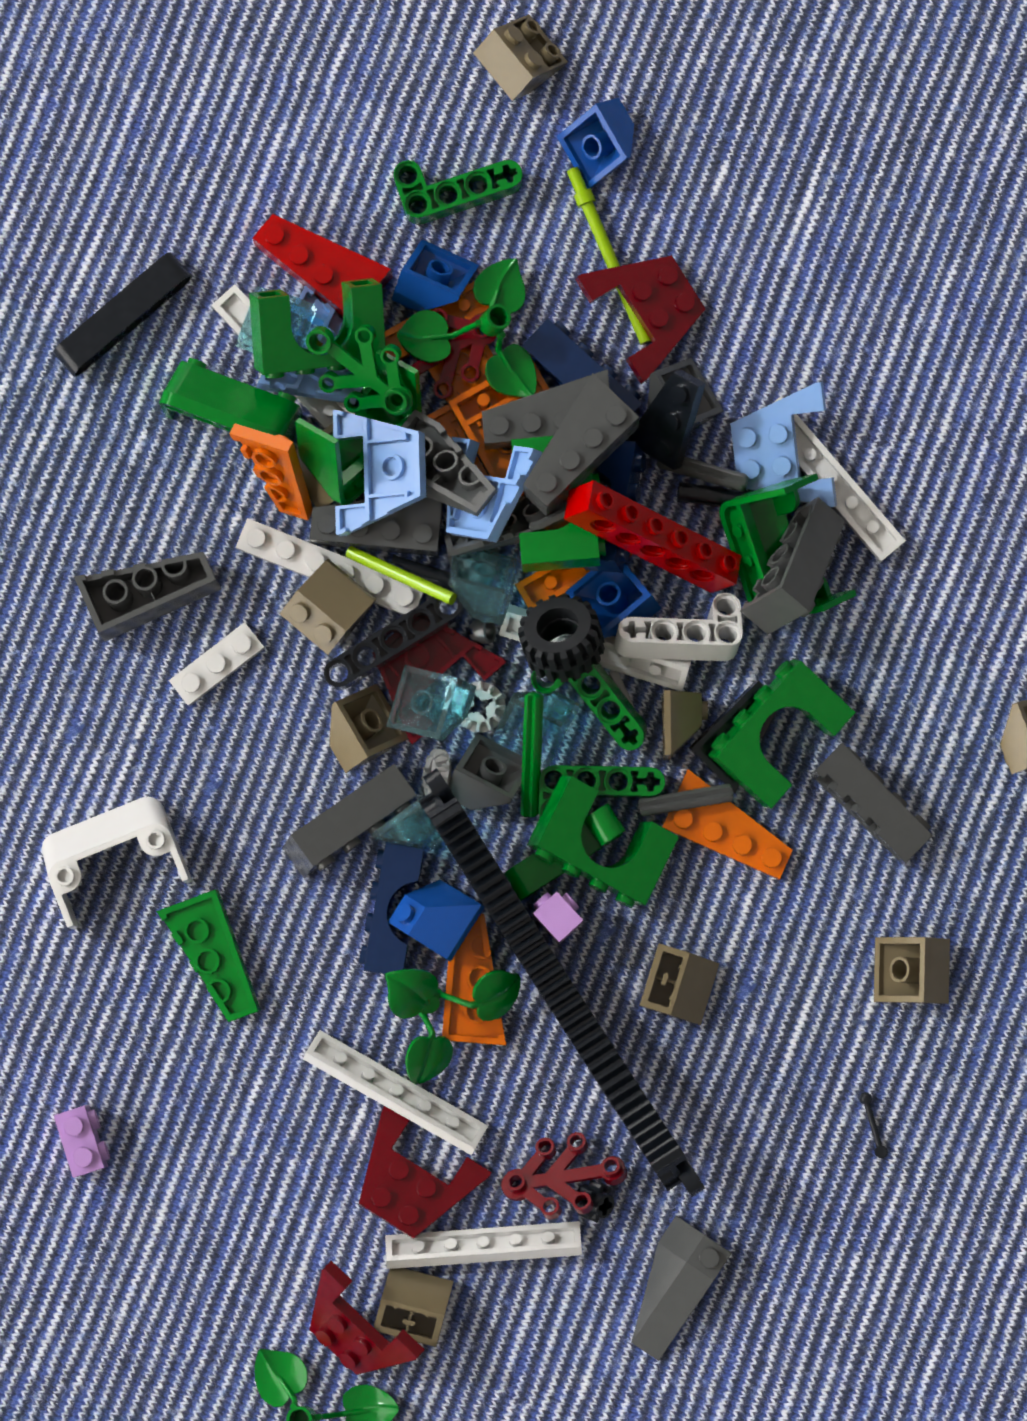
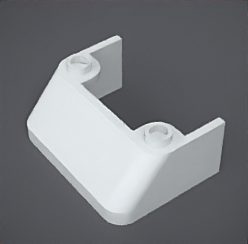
(140, 819)

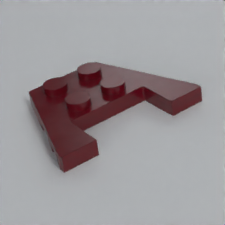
(659, 300)
(437, 655)
(404, 1191)
(349, 1334)

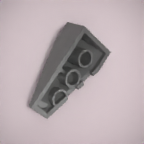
(449, 472)
(524, 518)
(678, 1279)

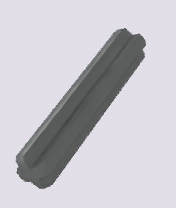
(710, 473)
(685, 800)

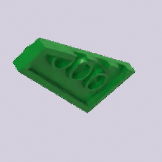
(209, 942)

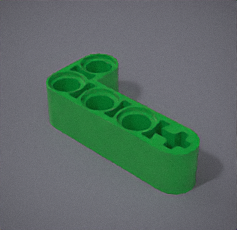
(459, 185)
(595, 700)
(602, 775)
(533, 873)

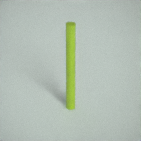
(401, 575)

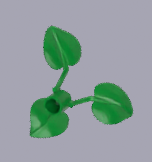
(504, 292)
(417, 993)
(284, 1374)

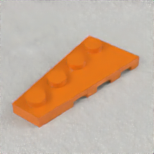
(277, 466)
(728, 832)
(463, 972)

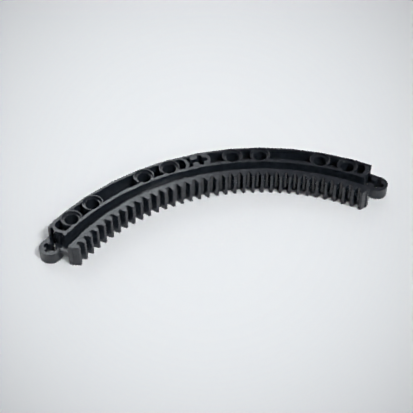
(556, 987)

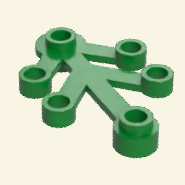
(364, 373)

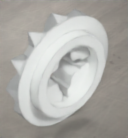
(494, 711)

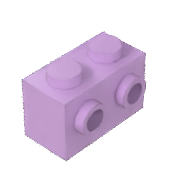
(557, 915)
(81, 1140)

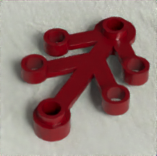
(461, 342)
(558, 1177)

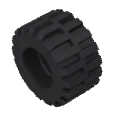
(556, 618)

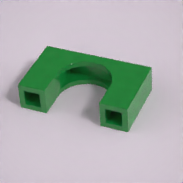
(272, 336)
(560, 547)
(740, 748)
(559, 839)

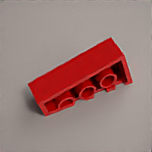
(316, 260)

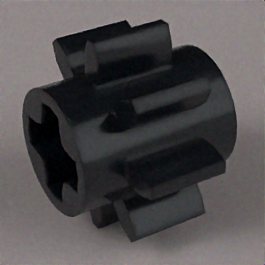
(602, 1201)

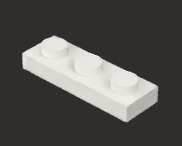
(216, 664)

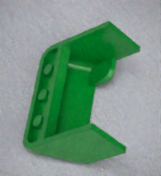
(226, 401)
(340, 464)
(755, 529)

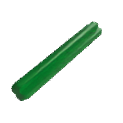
(531, 754)

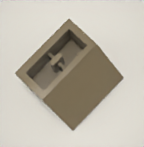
(519, 56)
(679, 984)
(414, 1304)

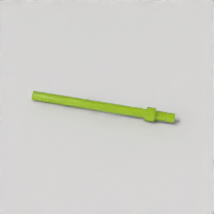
(585, 200)

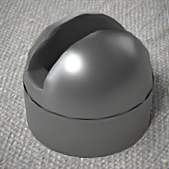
(482, 632)

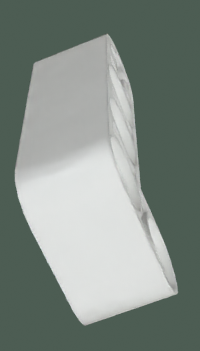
(631, 634)

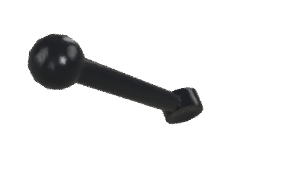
(880, 1150)

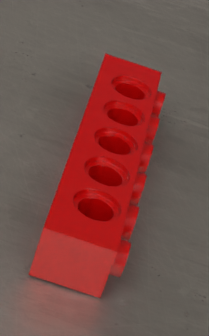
(652, 536)

